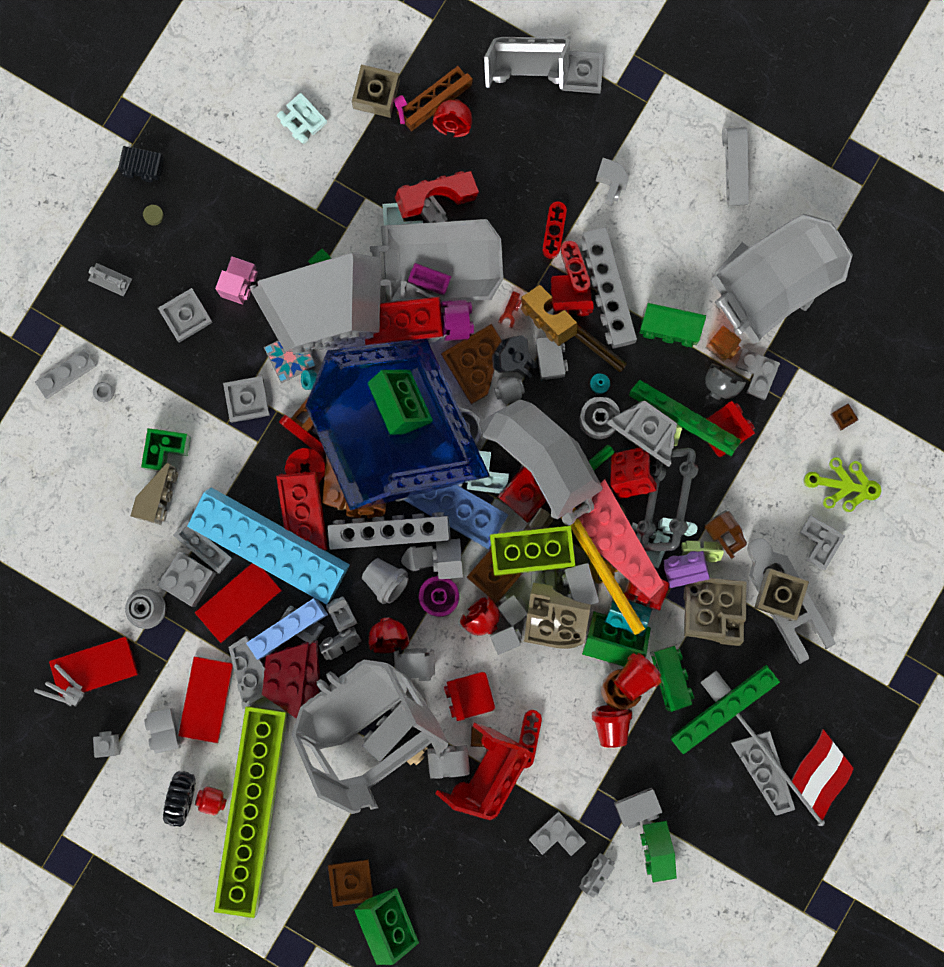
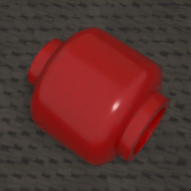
(210, 801)

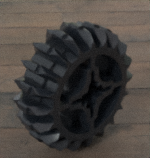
(179, 799)

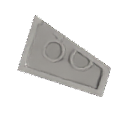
(248, 672)

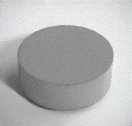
(103, 392)

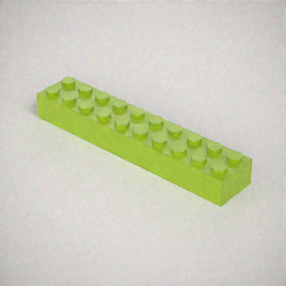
(251, 812)

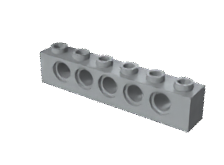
(600, 239)
(338, 539)

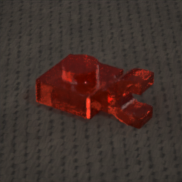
(513, 305)

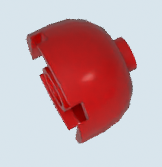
(453, 117)
(482, 618)
(388, 635)

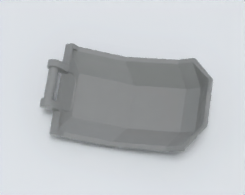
(462, 249)
(781, 274)
(549, 455)

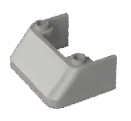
(527, 57)

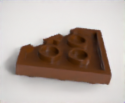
(472, 362)

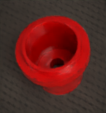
(637, 677)
(612, 725)

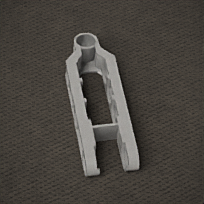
(762, 557)

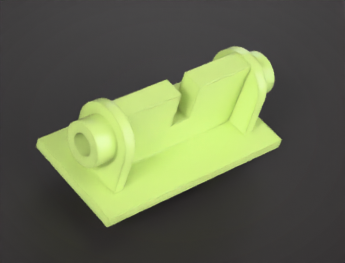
(712, 550)

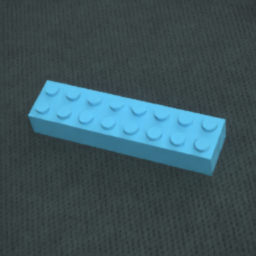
(268, 545)

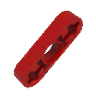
(551, 215)
(577, 259)
(302, 434)
(536, 734)

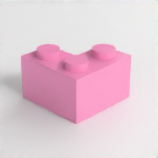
(236, 281)

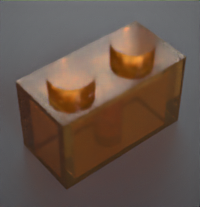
(724, 344)

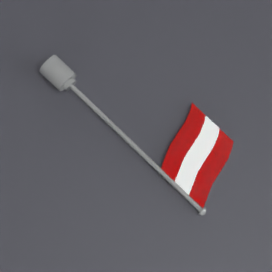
(820, 773)

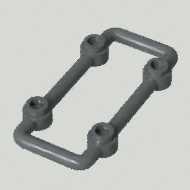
(678, 525)

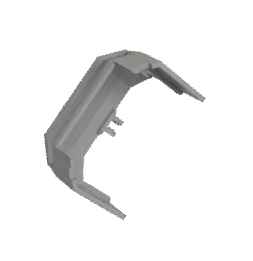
(346, 709)

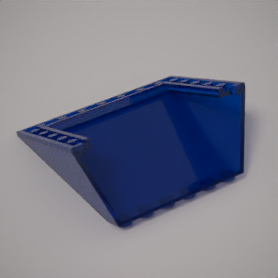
(363, 454)

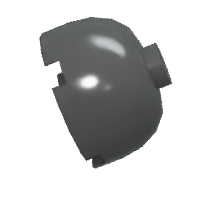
(723, 383)

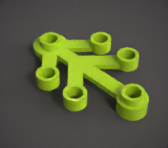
(845, 485)

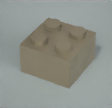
(375, 90)
(781, 594)

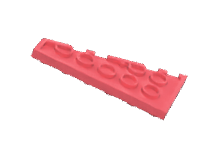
(618, 542)

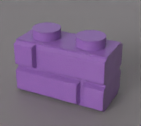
(686, 569)

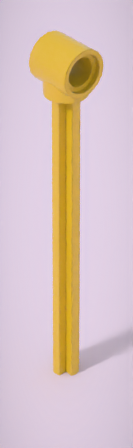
(606, 576)

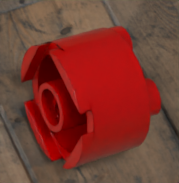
(306, 457)
(656, 602)

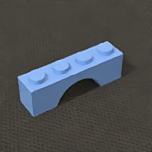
(287, 628)

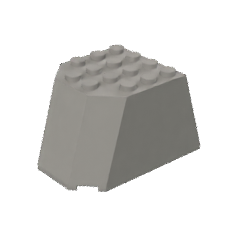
(323, 303)

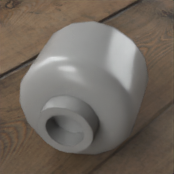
(509, 389)

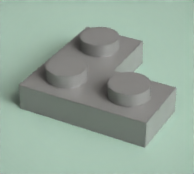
(762, 370)
(826, 541)
(556, 830)

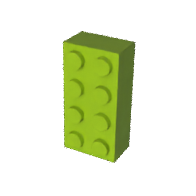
(532, 550)

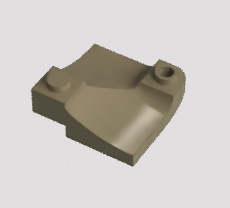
(716, 610)
(555, 619)

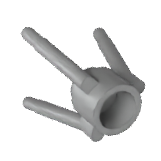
(71, 696)

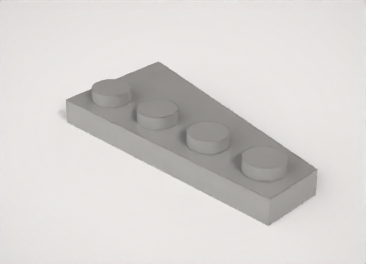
(764, 773)

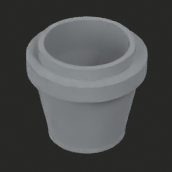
(385, 580)
(154, 608)

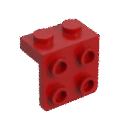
(566, 299)
(732, 421)
(631, 473)
(469, 696)

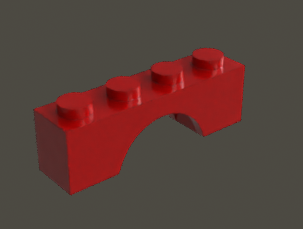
(459, 188)

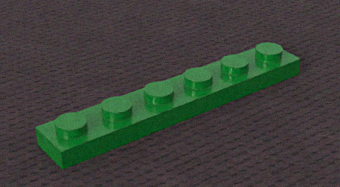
(686, 418)
(725, 709)

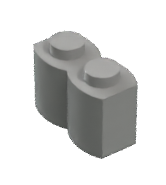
(163, 731)

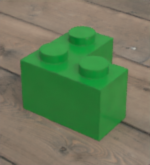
(159, 444)
(658, 852)

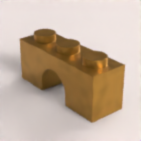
(556, 327)

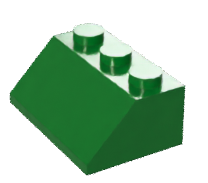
(672, 325)
(399, 401)
(613, 643)
(673, 678)
(386, 927)

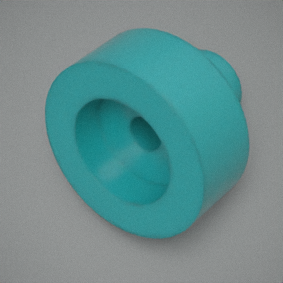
(308, 379)
(599, 388)

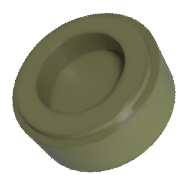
(153, 215)

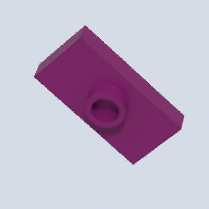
(429, 279)

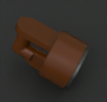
(722, 525)

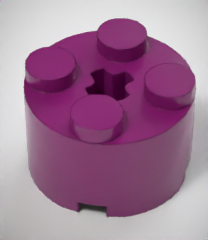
(457, 320)
(450, 596)

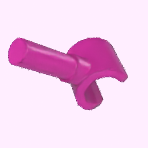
(400, 102)

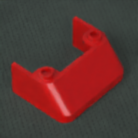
(493, 778)

